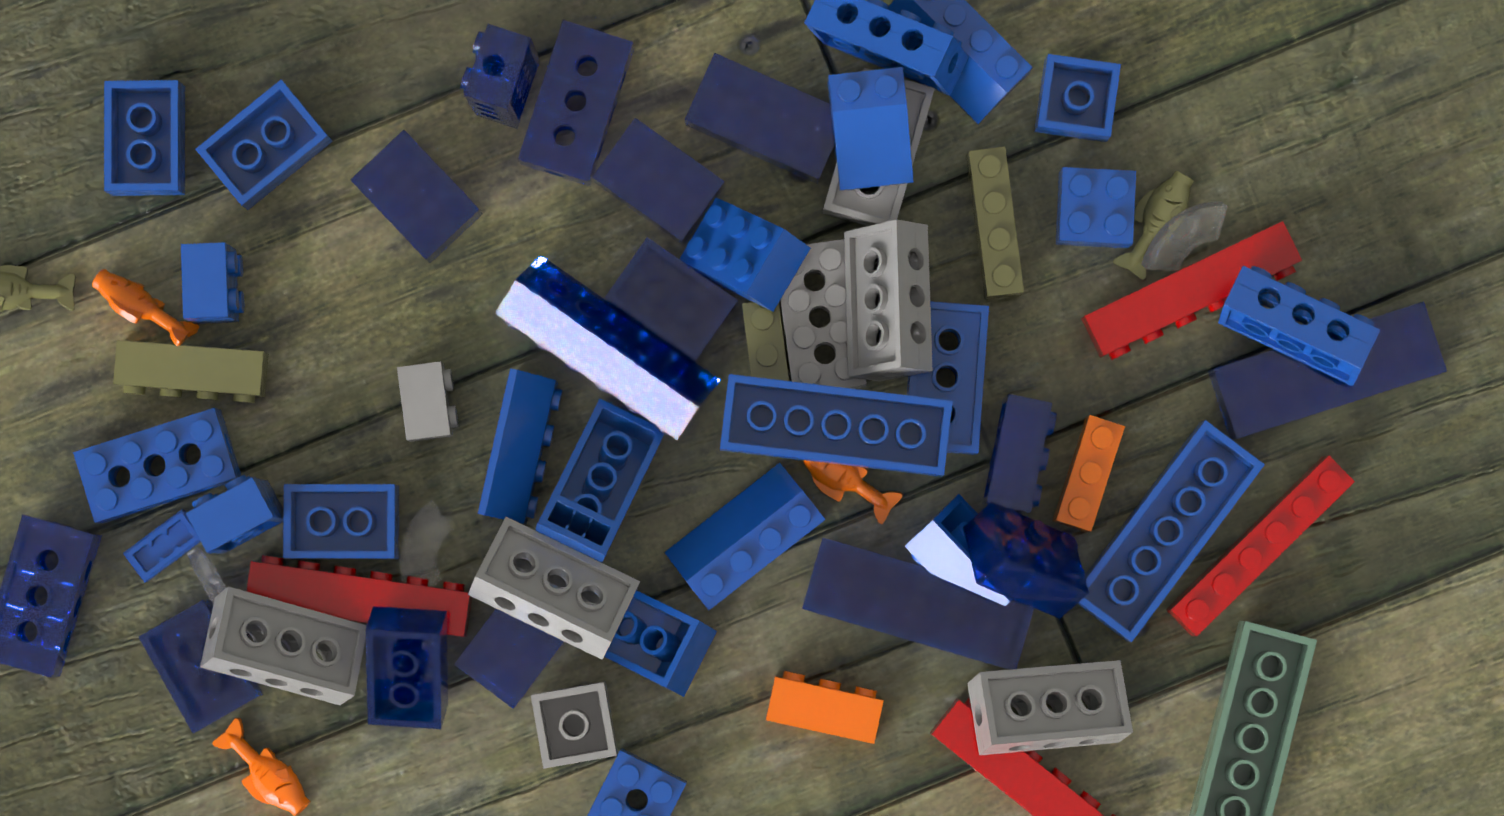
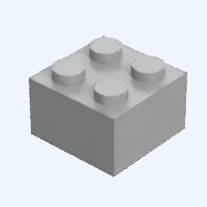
(574, 724)

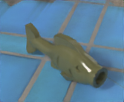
(1154, 212)
(18, 292)

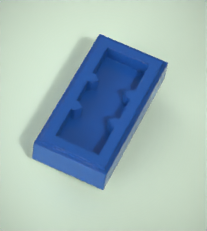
(162, 546)

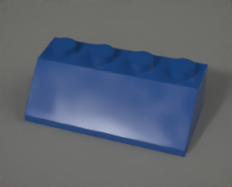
(992, 64)
(518, 447)
(744, 536)

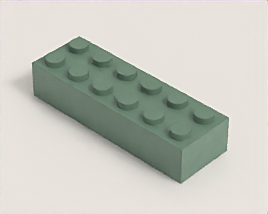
(1253, 722)

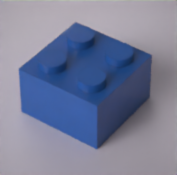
(1077, 98)
(1095, 207)
(211, 283)

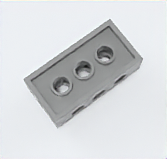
(886, 202)
(888, 300)
(801, 336)
(553, 588)
(265, 659)
(1061, 687)

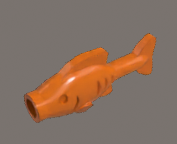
(135, 303)
(837, 478)
(269, 778)

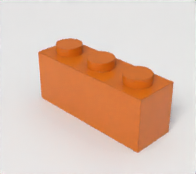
(1088, 473)
(825, 707)

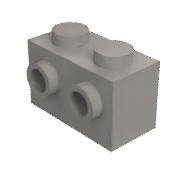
(426, 401)

